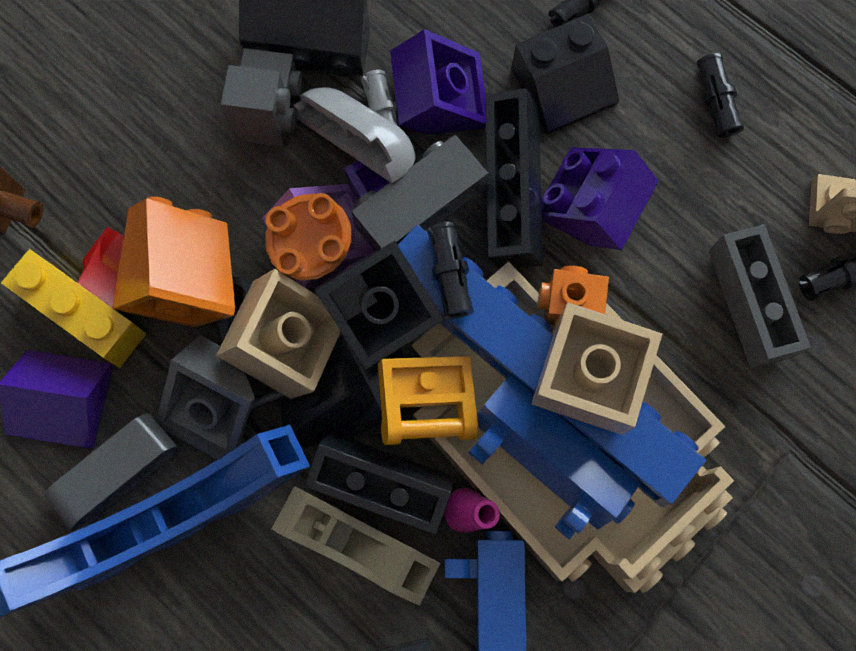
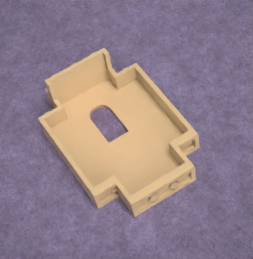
(648, 534)

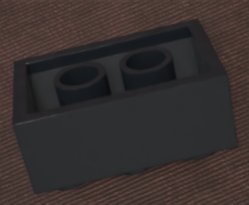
(317, 32)

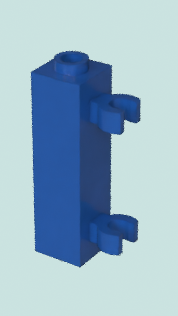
(556, 456)
(499, 590)

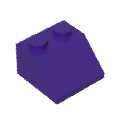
(438, 85)

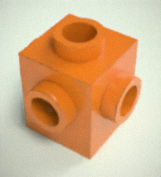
(573, 286)

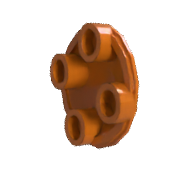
(307, 236)

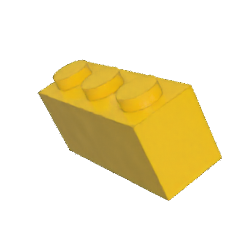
(74, 308)

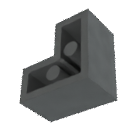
(261, 97)

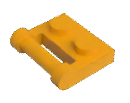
(423, 384)

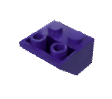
(598, 195)

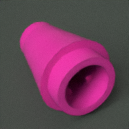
(470, 511)

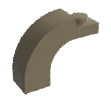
(356, 546)

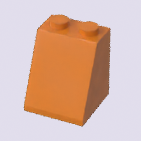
(174, 265)

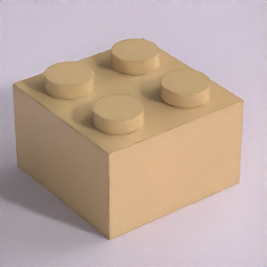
(281, 335)
(597, 369)

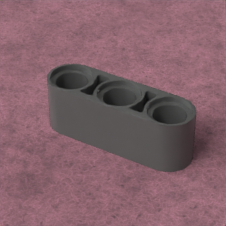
(110, 472)

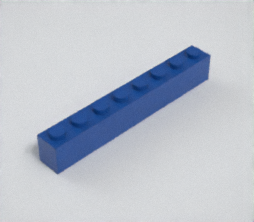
(519, 346)

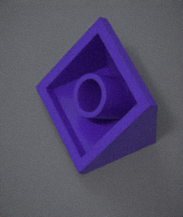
(54, 398)

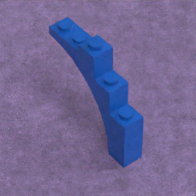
(152, 524)

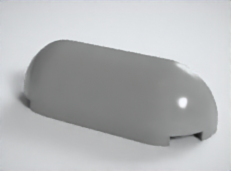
(357, 131)

